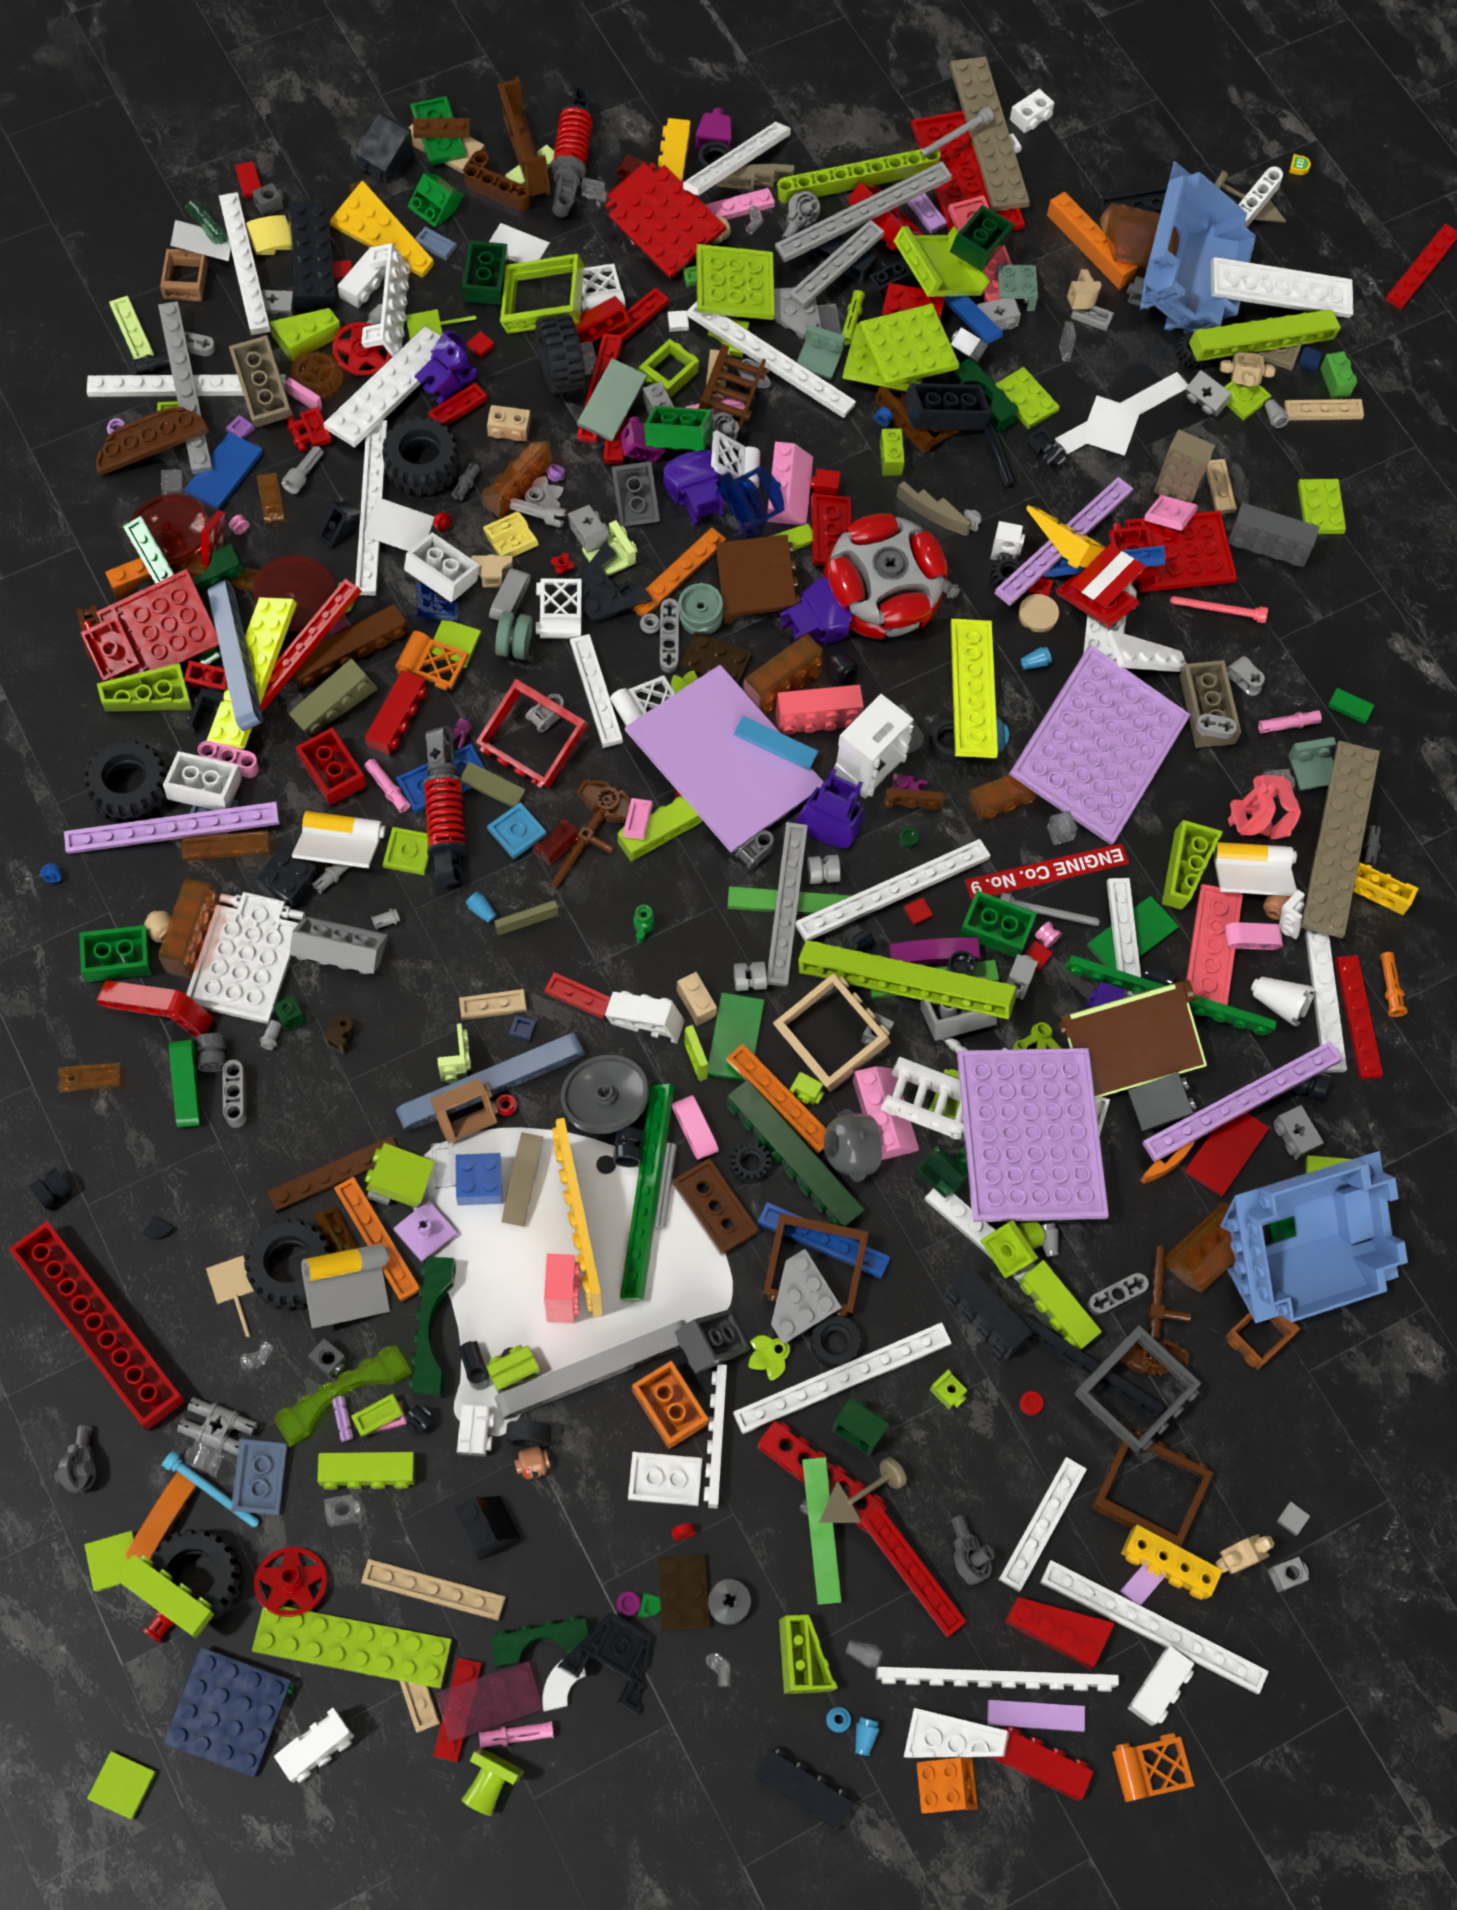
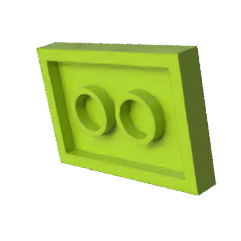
(1029, 396)
(1322, 505)

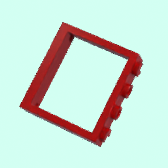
(501, 713)

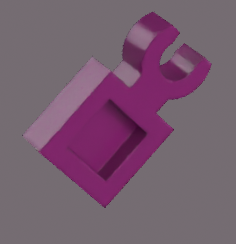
(906, 782)

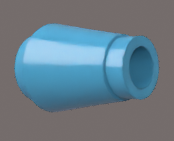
(1038, 658)
(480, 906)
(865, 1735)

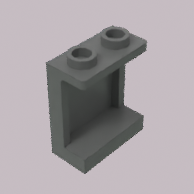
(1162, 1102)

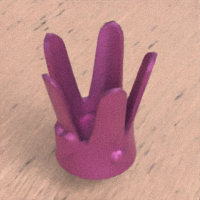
(462, 727)

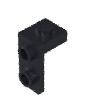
(205, 698)
(866, 943)

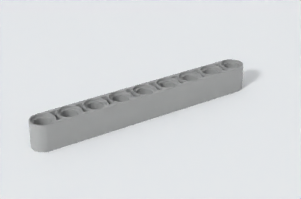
(589, 1371)

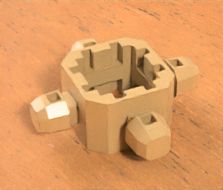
(1247, 368)
(1245, 1554)

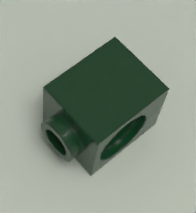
(288, 1013)

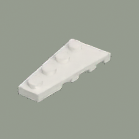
(1143, 654)
(944, 1736)

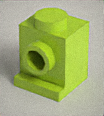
(807, 1089)
(940, 1390)

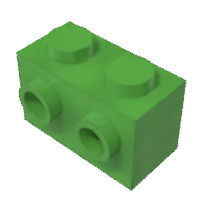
(1338, 375)

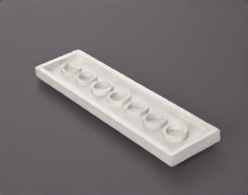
(1281, 287)
(382, 391)

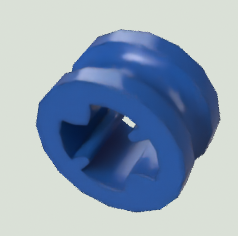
(883, 416)

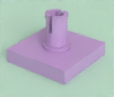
(425, 1231)

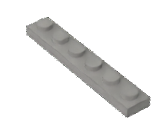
(836, 263)

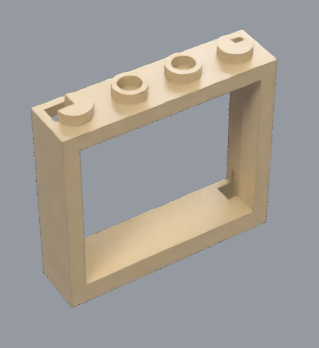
(859, 1059)

